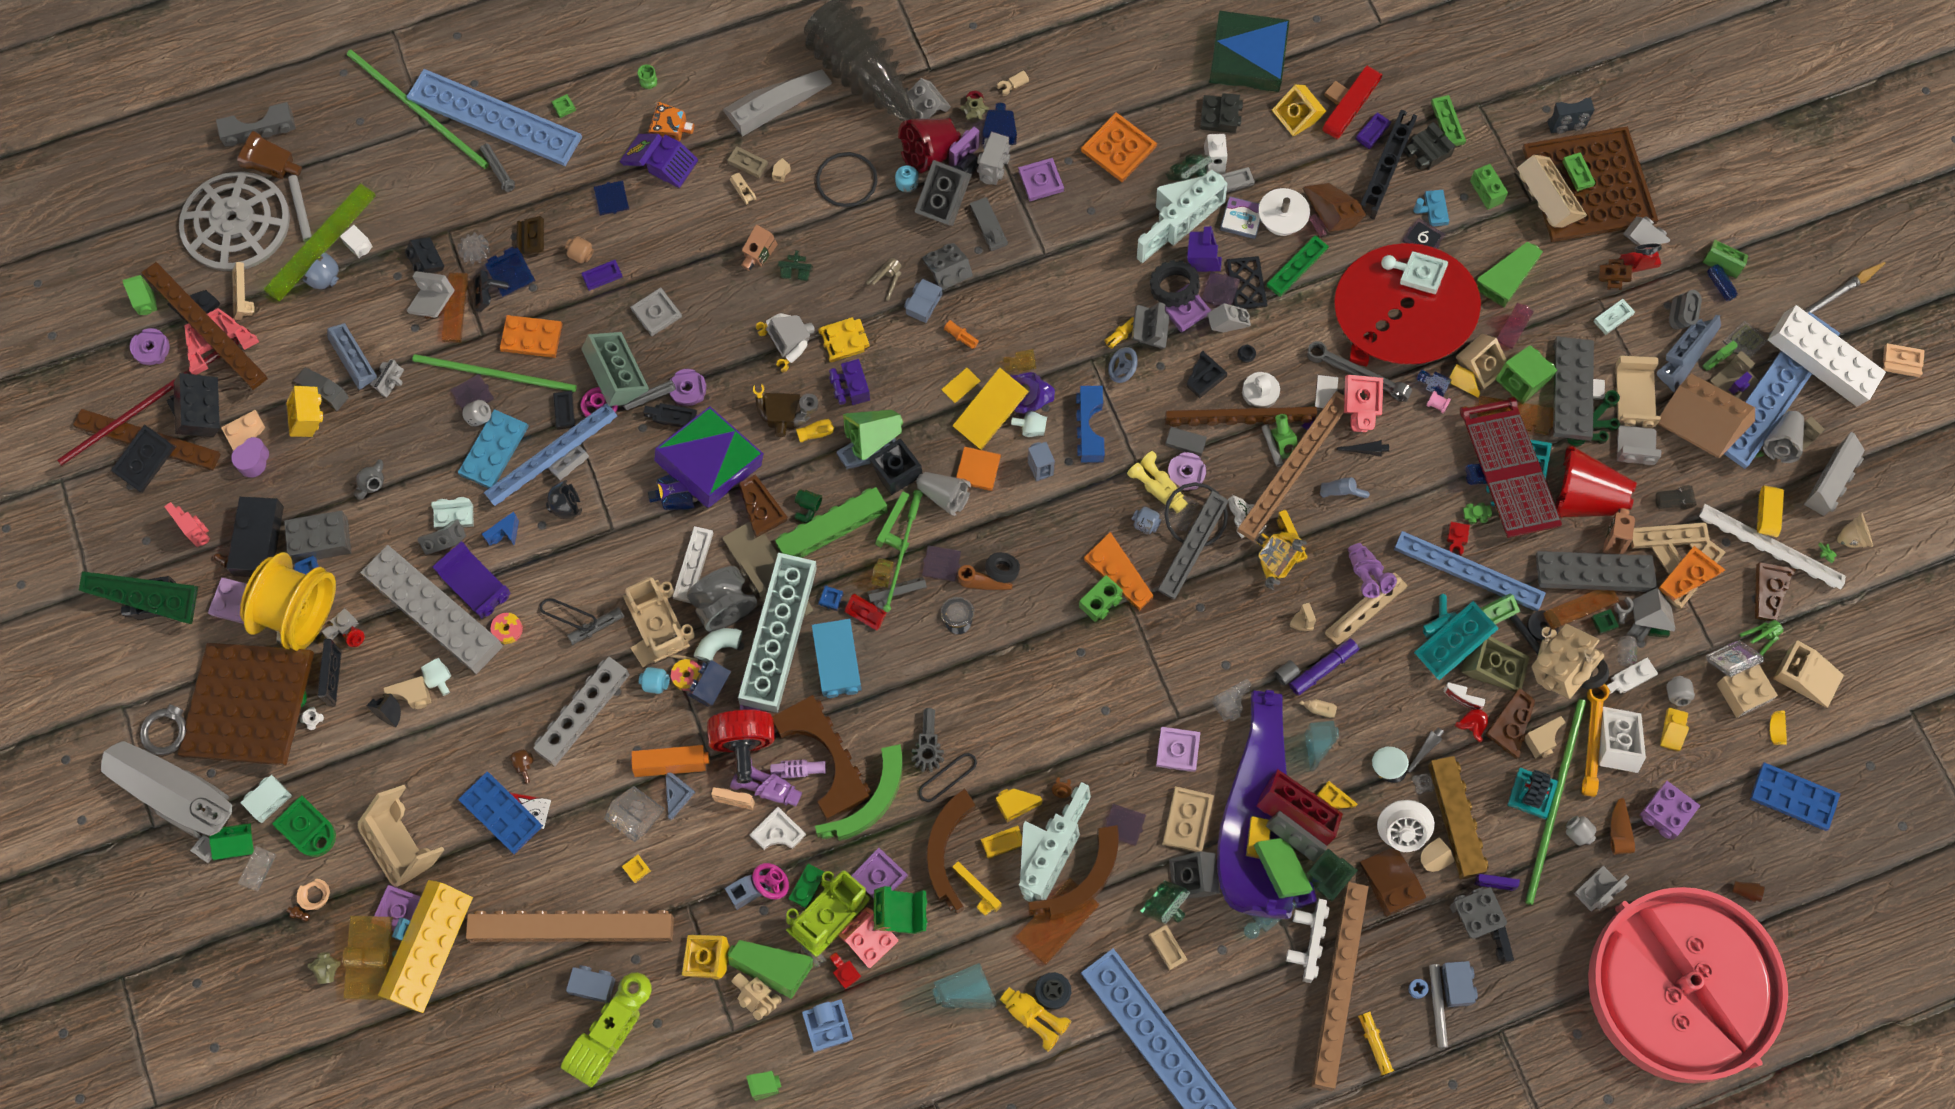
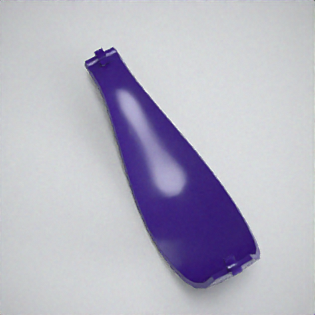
(1241, 877)

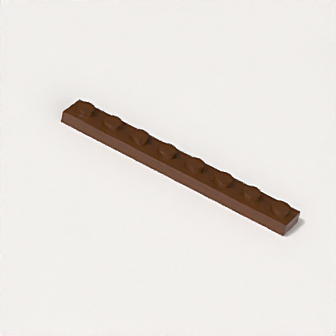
(1234, 416)
(126, 433)

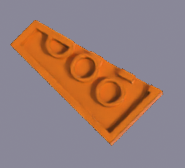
(1111, 560)

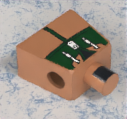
(758, 247)
(1621, 527)

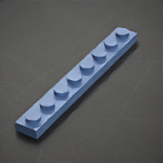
(550, 454)
(1469, 570)

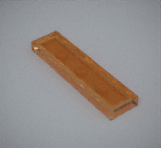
(455, 308)
(1580, 607)

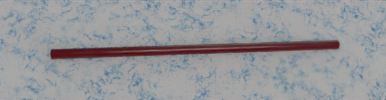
(130, 413)

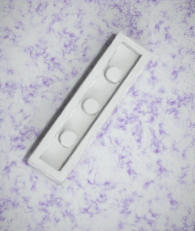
(693, 562)

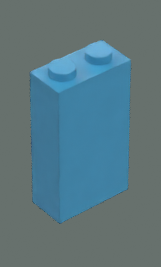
(836, 658)

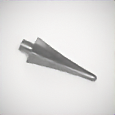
(1432, 740)

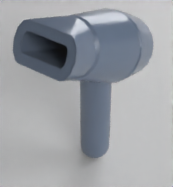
(1342, 487)

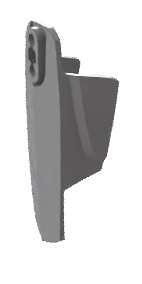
(167, 789)

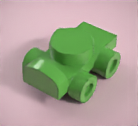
(1478, 512)

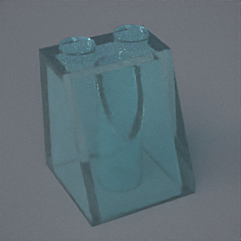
(964, 990)

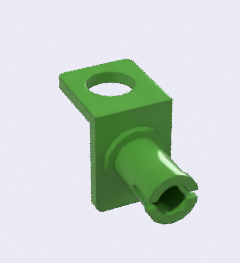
(1284, 435)

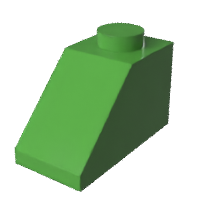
(140, 295)
(763, 1085)

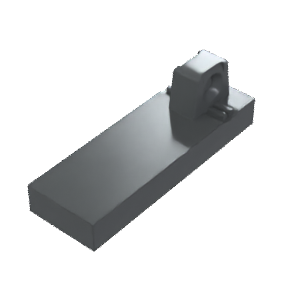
(988, 224)
(880, 595)

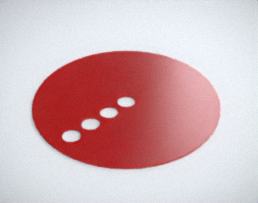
(1425, 331)

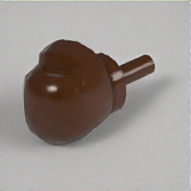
(521, 762)

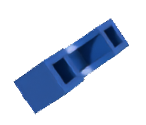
(1091, 445)

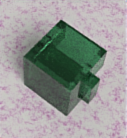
(1330, 874)

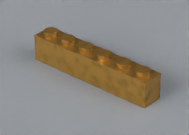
(1457, 817)

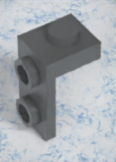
(443, 538)

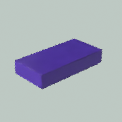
(1373, 130)
(602, 275)
(1497, 882)

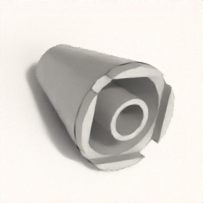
(1786, 438)
(945, 491)

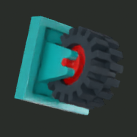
(1532, 792)

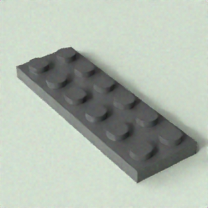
(1573, 388)
(1595, 571)

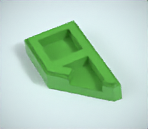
(1720, 355)

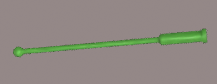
(911, 516)

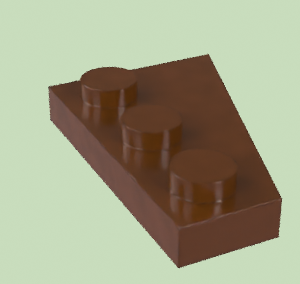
(1511, 723)

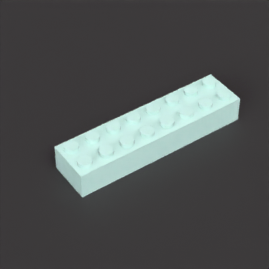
(777, 633)

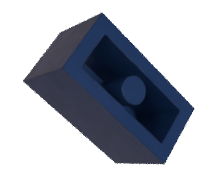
(709, 683)

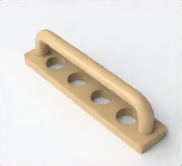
(1336, 631)

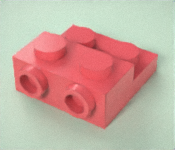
(191, 526)

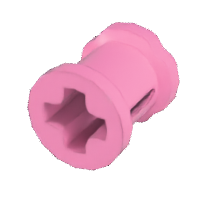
(1438, 402)

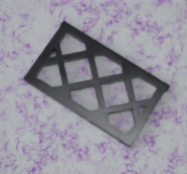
(1258, 273)

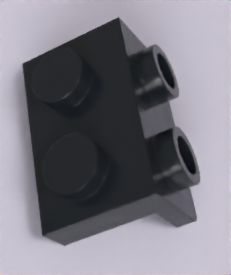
(424, 256)

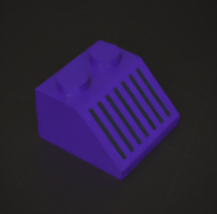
(671, 161)

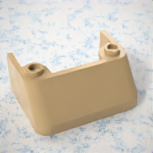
(390, 840)

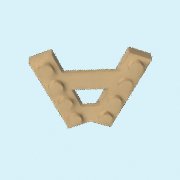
(1664, 538)

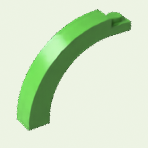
(877, 804)

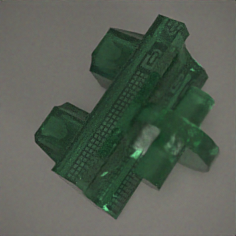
(787, 267)

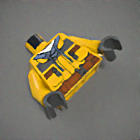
(1279, 555)

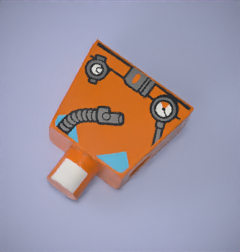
(670, 122)

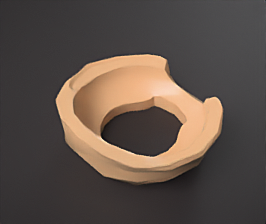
(302, 894)

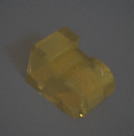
(884, 569)

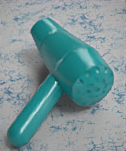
(1444, 617)

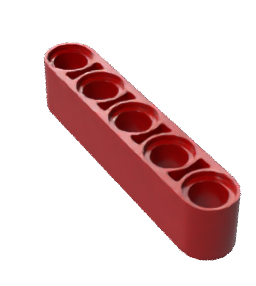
(1352, 102)

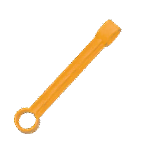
(1590, 781)

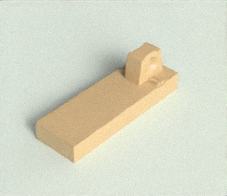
(240, 306)

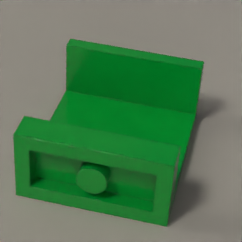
(899, 911)

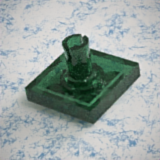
(1166, 903)

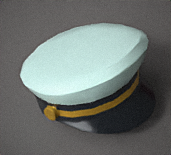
(1390, 764)

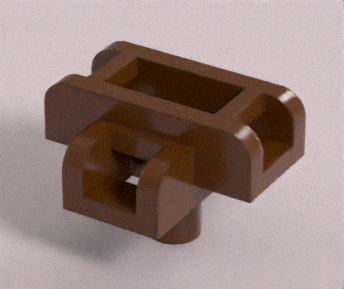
(1615, 272)

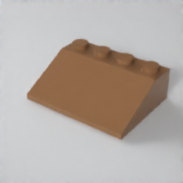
(1707, 416)

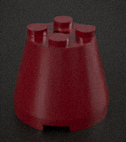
(926, 141)

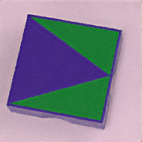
(708, 457)

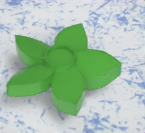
(1827, 553)

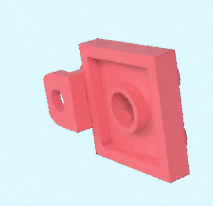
(1363, 411)

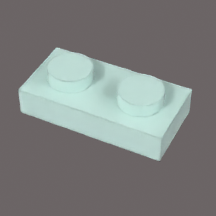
(1614, 316)

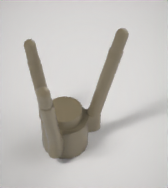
(890, 269)

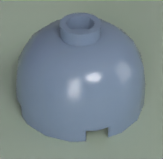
(322, 273)

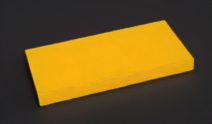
(990, 408)

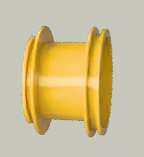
(287, 601)

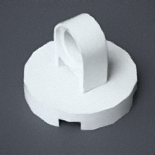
(1261, 390)

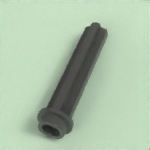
(507, 183)

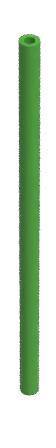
(494, 373)

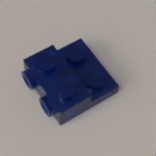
(511, 269)

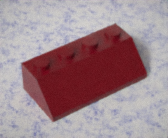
(1300, 806)

